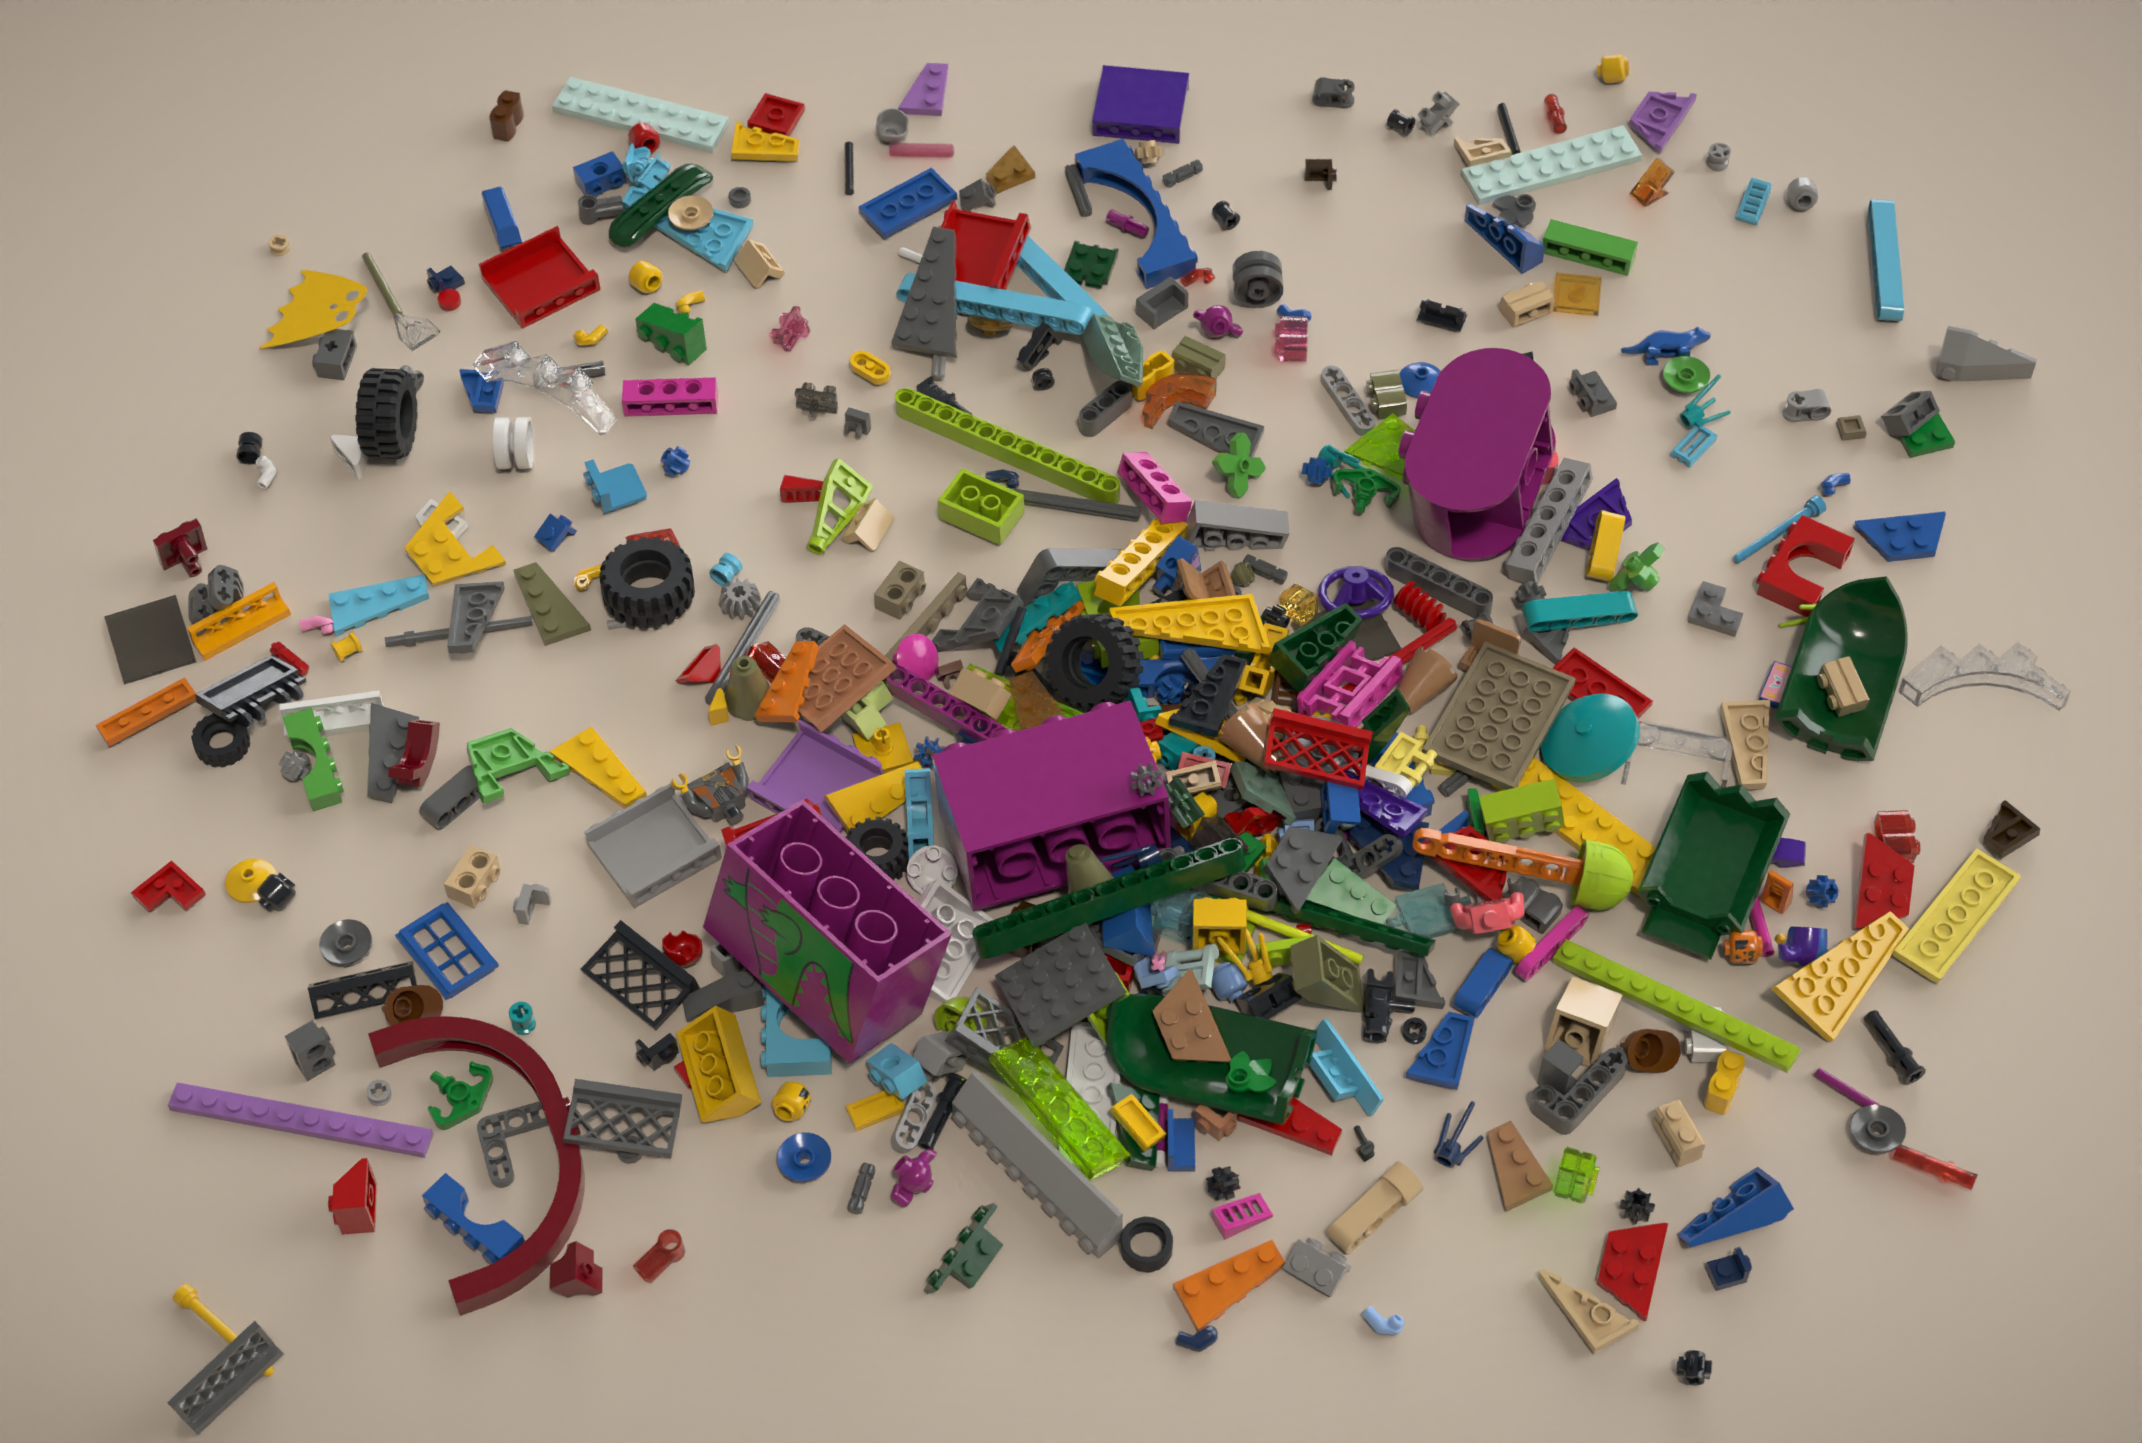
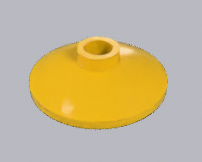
(243, 888)

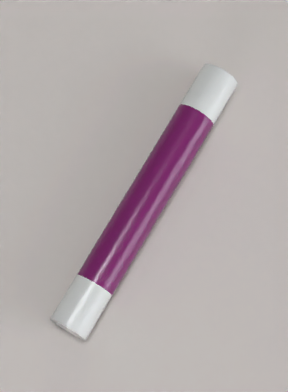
(1161, 1145)

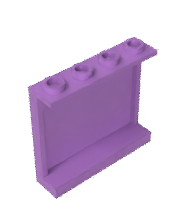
(810, 769)

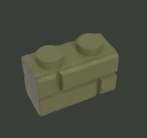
(1198, 358)

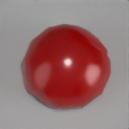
(682, 948)

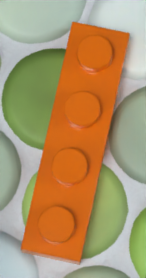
(146, 712)

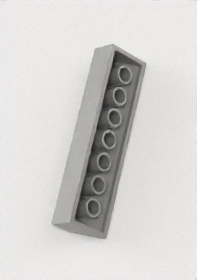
(1037, 1166)

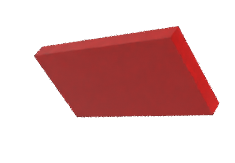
(1595, 679)

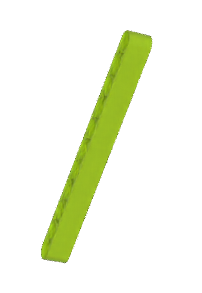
(1007, 446)

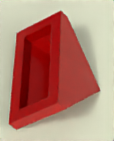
(703, 668)

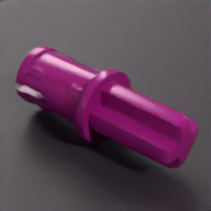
(1127, 223)

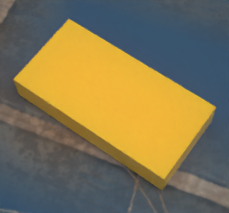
(874, 1109)
(1138, 1122)

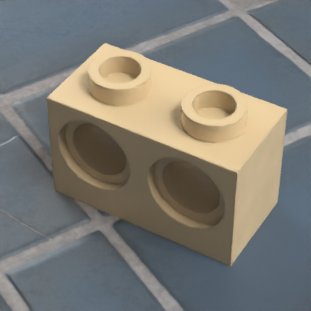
(467, 874)

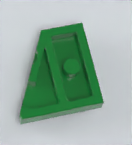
(1929, 438)

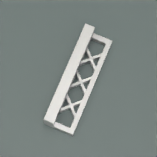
(336, 718)

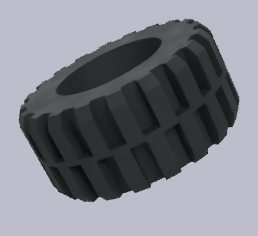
(386, 413)
(653, 604)
(1065, 660)

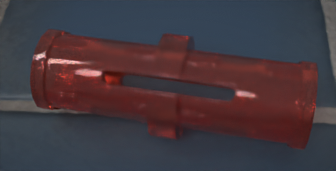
(1553, 106)

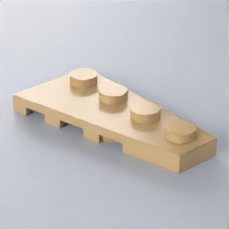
(1747, 729)

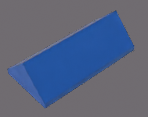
(1131, 929)

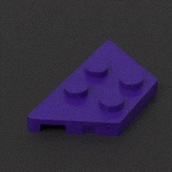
(1582, 525)

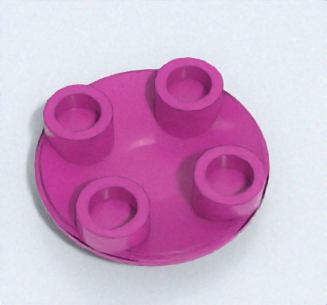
(918, 655)

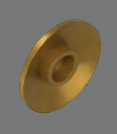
(987, 325)

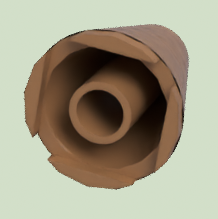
(1425, 678)
(1248, 736)

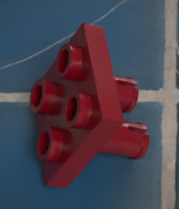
(181, 546)

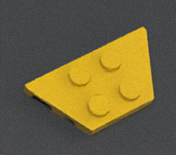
(1201, 739)

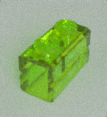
(1576, 1175)

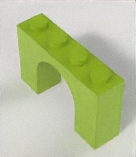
(1097, 605)

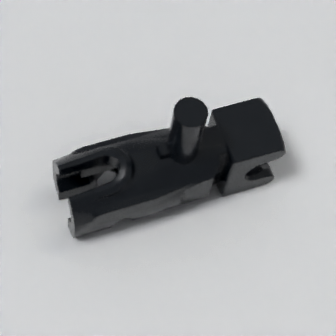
(1380, 1006)

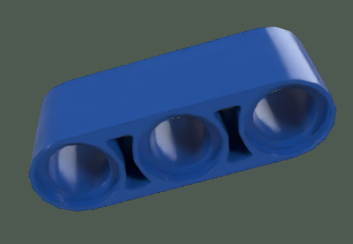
(1483, 983)

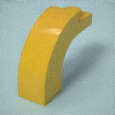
(1261, 675)

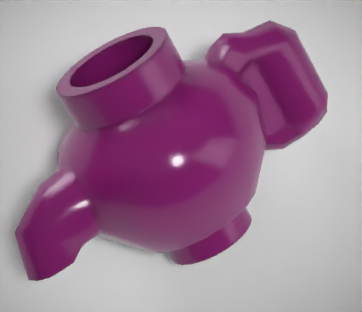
(1217, 321)
(913, 1177)

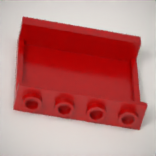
(986, 245)
(538, 278)

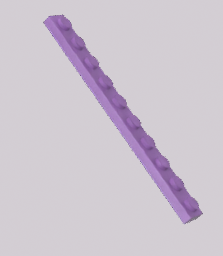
(301, 1120)

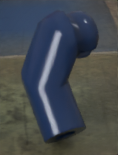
(1004, 475)

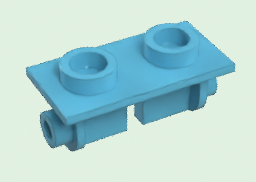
(636, 161)
(654, 168)

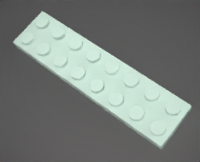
(625, 109)
(1551, 164)

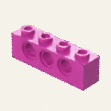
(670, 396)
(1154, 487)

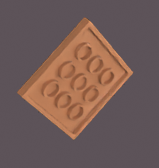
(841, 676)

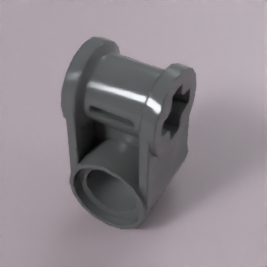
(1331, 92)

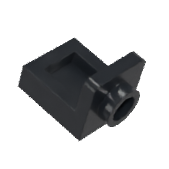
(658, 1054)

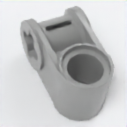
(1808, 404)

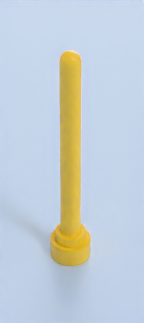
(187, 1298)

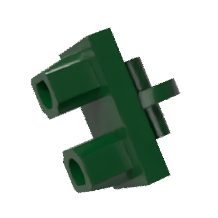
(1182, 803)

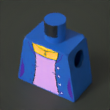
(1167, 566)

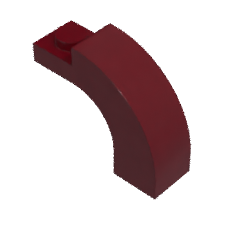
(418, 754)

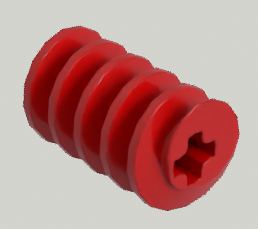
(1419, 607)

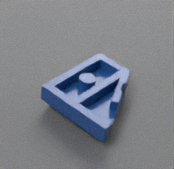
(482, 394)

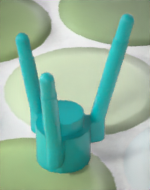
(1694, 413)
(1335, 458)

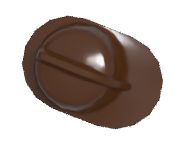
(412, 1003)
(1652, 1050)

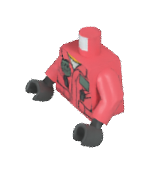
(1489, 914)

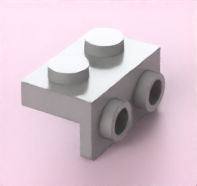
(1316, 1266)

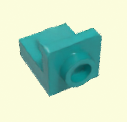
(1141, 706)

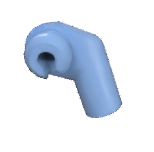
(1383, 1325)

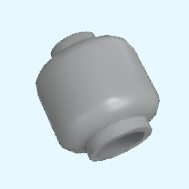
(1802, 193)

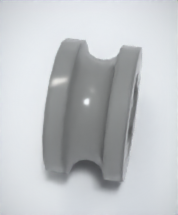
(371, 1092)

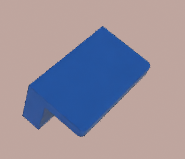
(1339, 806)
(1181, 1143)

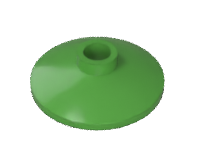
(1686, 374)

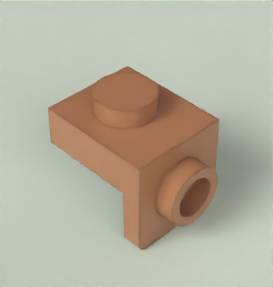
(1213, 1124)

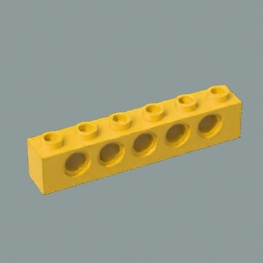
(1137, 561)

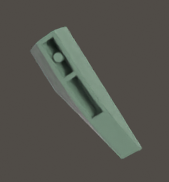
(1115, 349)

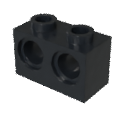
(1269, 997)

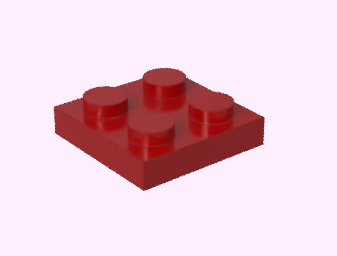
(776, 115)

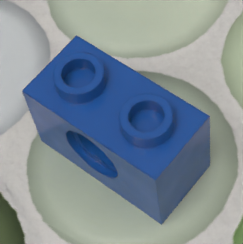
(599, 174)

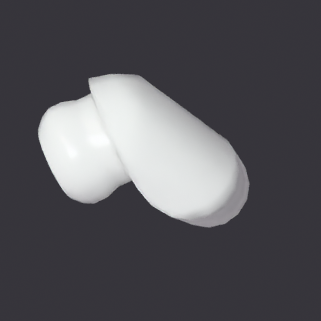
(267, 470)

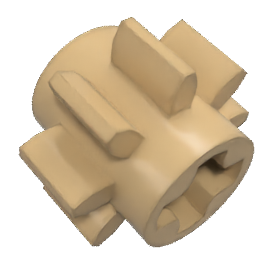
(1148, 152)

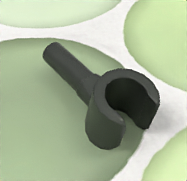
(1366, 1150)

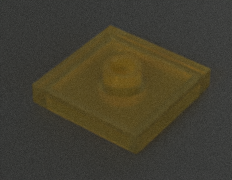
(1577, 294)

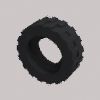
(221, 756)

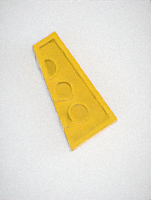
(600, 767)

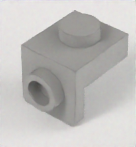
(528, 898)

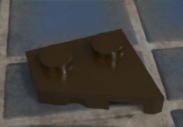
(2009, 831)

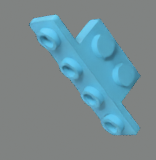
(1341, 1070)

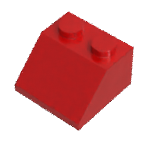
(355, 1200)

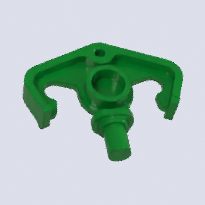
(1366, 485)
(465, 1099)

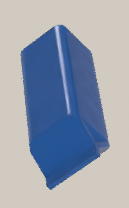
(501, 217)

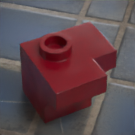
(576, 1272)

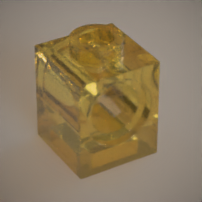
(1300, 603)

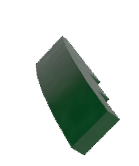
(1385, 722)

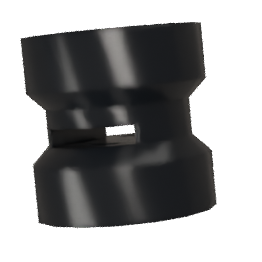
(249, 447)

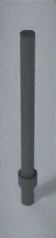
(410, 638)

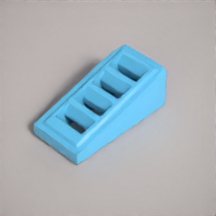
(1758, 189)

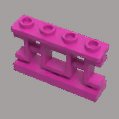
(1363, 698)

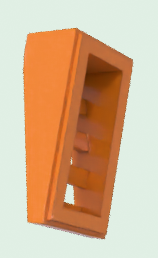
(1777, 892)

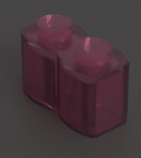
(1292, 338)

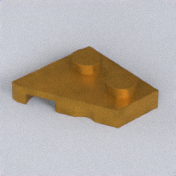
(1010, 171)

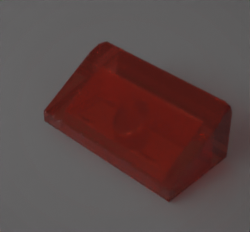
(767, 658)

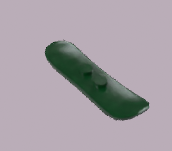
(655, 204)

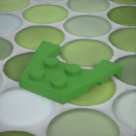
(505, 754)

